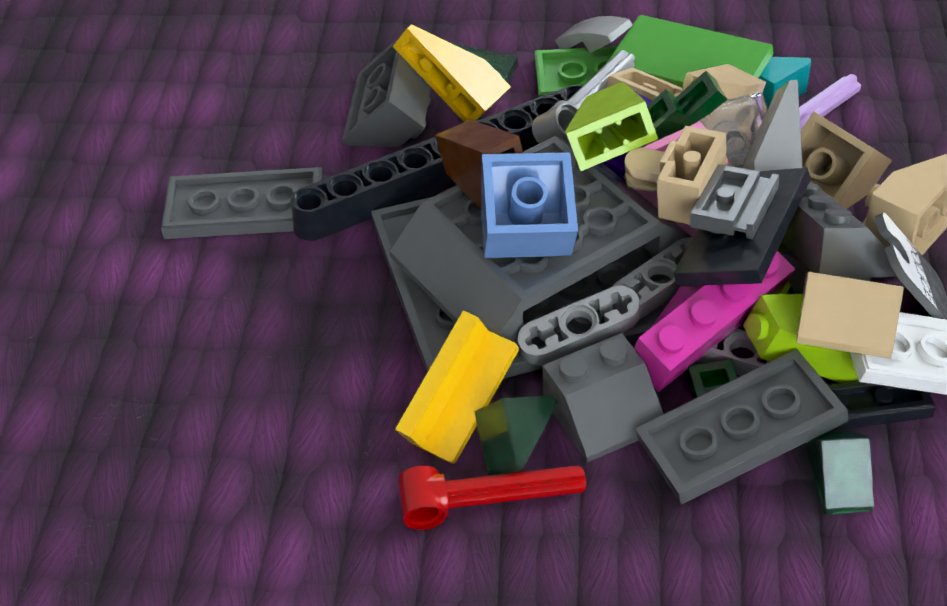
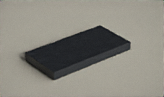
(740, 260)

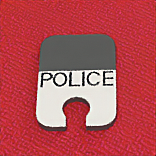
(913, 269)

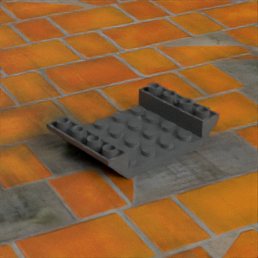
(447, 260)

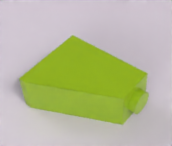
(609, 125)
(774, 333)

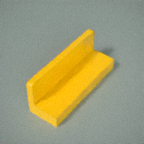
(457, 385)

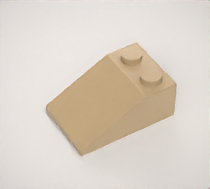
(914, 201)

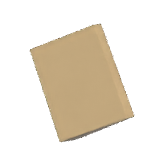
(849, 314)

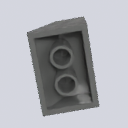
(387, 103)
(833, 240)

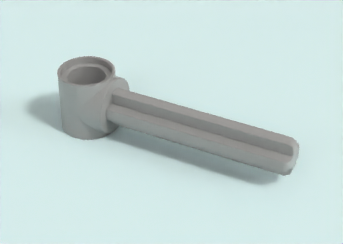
(558, 118)

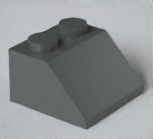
(601, 396)

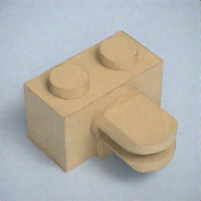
(678, 172)

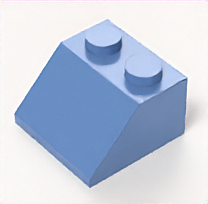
(528, 205)

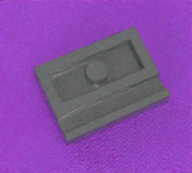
(734, 201)

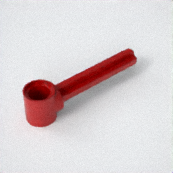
(428, 496)

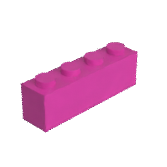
(700, 320)

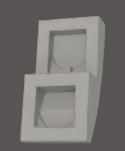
(594, 32)

